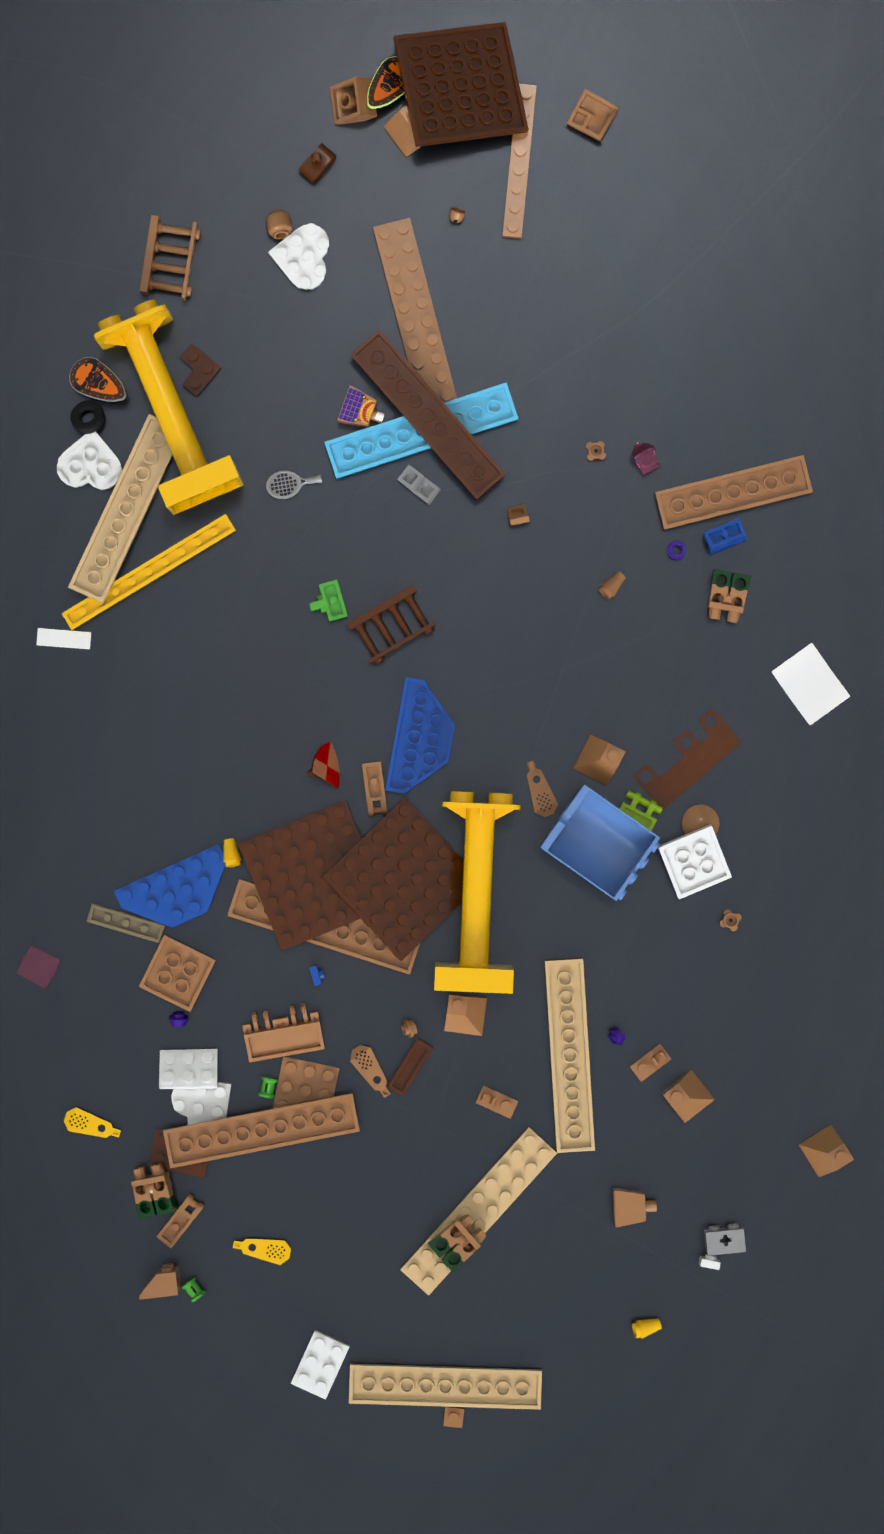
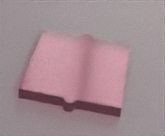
(38, 966)

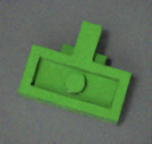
(330, 601)

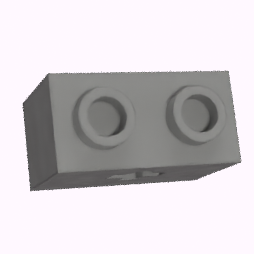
(734, 1244)

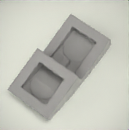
(419, 484)

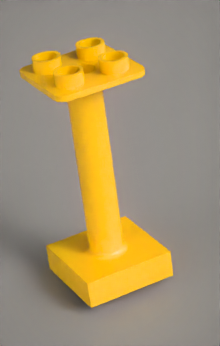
(198, 478)
(473, 970)

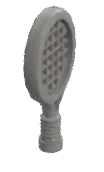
(309, 480)

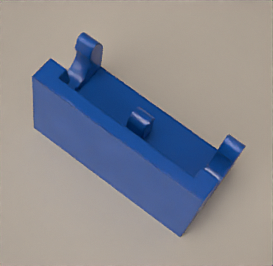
(725, 536)

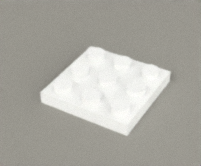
(694, 861)

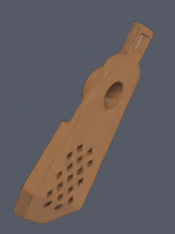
(540, 788)
(371, 1071)

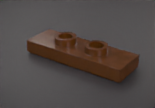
(410, 1066)

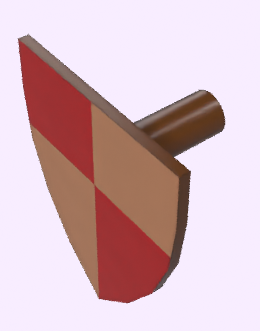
(326, 765)

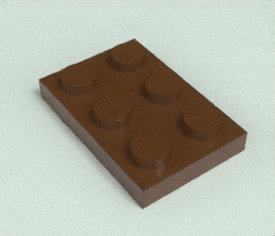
(159, 1154)

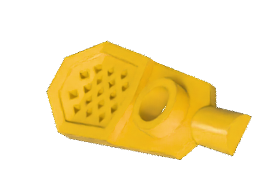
(92, 1124)
(261, 1249)

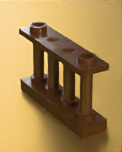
(392, 606)

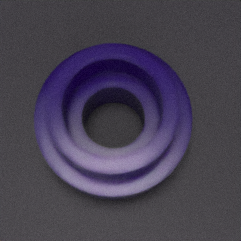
(676, 543)
(178, 1019)
(616, 1036)

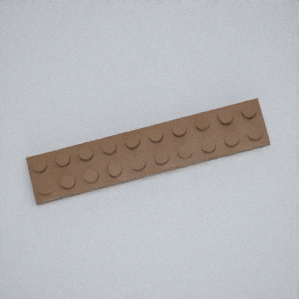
(414, 306)
(351, 939)
(261, 1130)

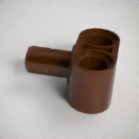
(317, 163)

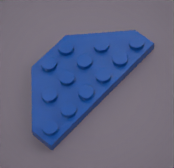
(421, 737)
(176, 891)

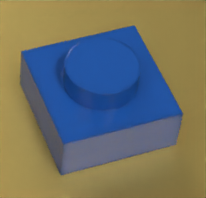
(317, 974)

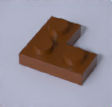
(203, 369)

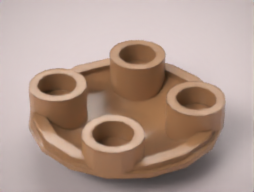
(698, 817)

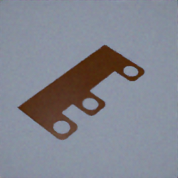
(694, 764)

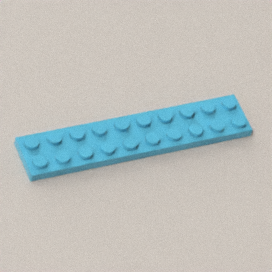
(399, 439)

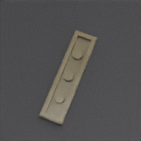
(126, 923)

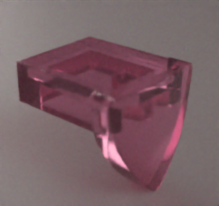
(645, 457)

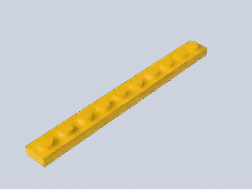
(151, 570)

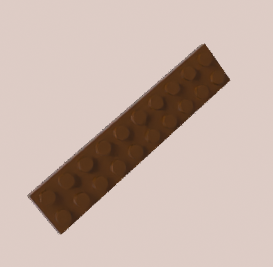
(427, 414)

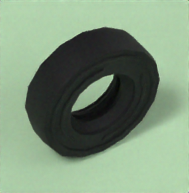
(83, 407)

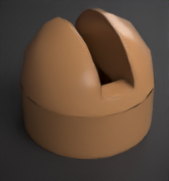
(457, 214)

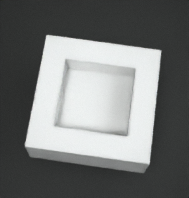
(709, 1262)

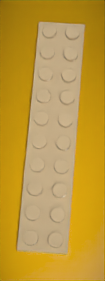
(123, 513)
(569, 1055)
(484, 1203)
(445, 1386)

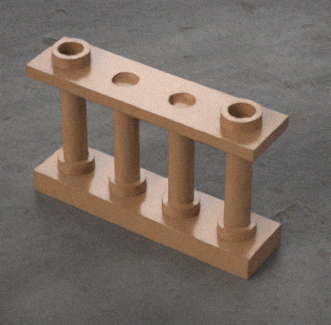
(154, 246)

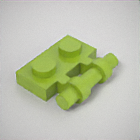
(641, 817)

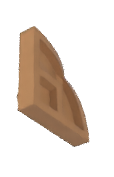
(592, 115)

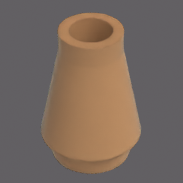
(611, 585)

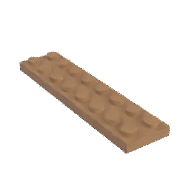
(733, 492)

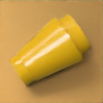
(231, 854)
(645, 1327)

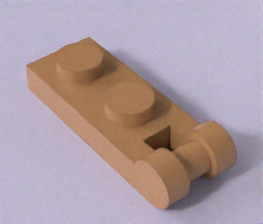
(374, 788)
(179, 1221)

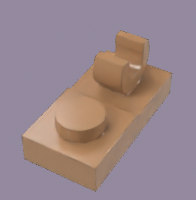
(650, 1062)
(496, 1101)

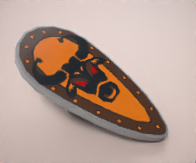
(96, 380)

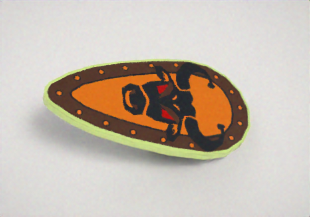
(385, 85)

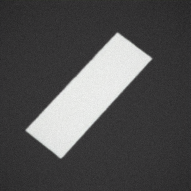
(63, 638)

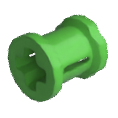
(267, 1087)
(199, 1292)

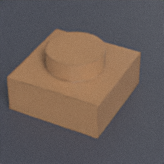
(518, 514)
(453, 1417)

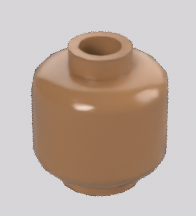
(279, 224)

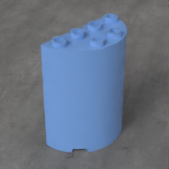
(600, 843)

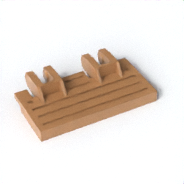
(283, 1037)

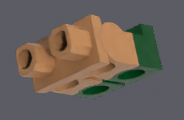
(731, 600)
(153, 1192)
(460, 1239)

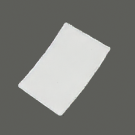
(810, 684)

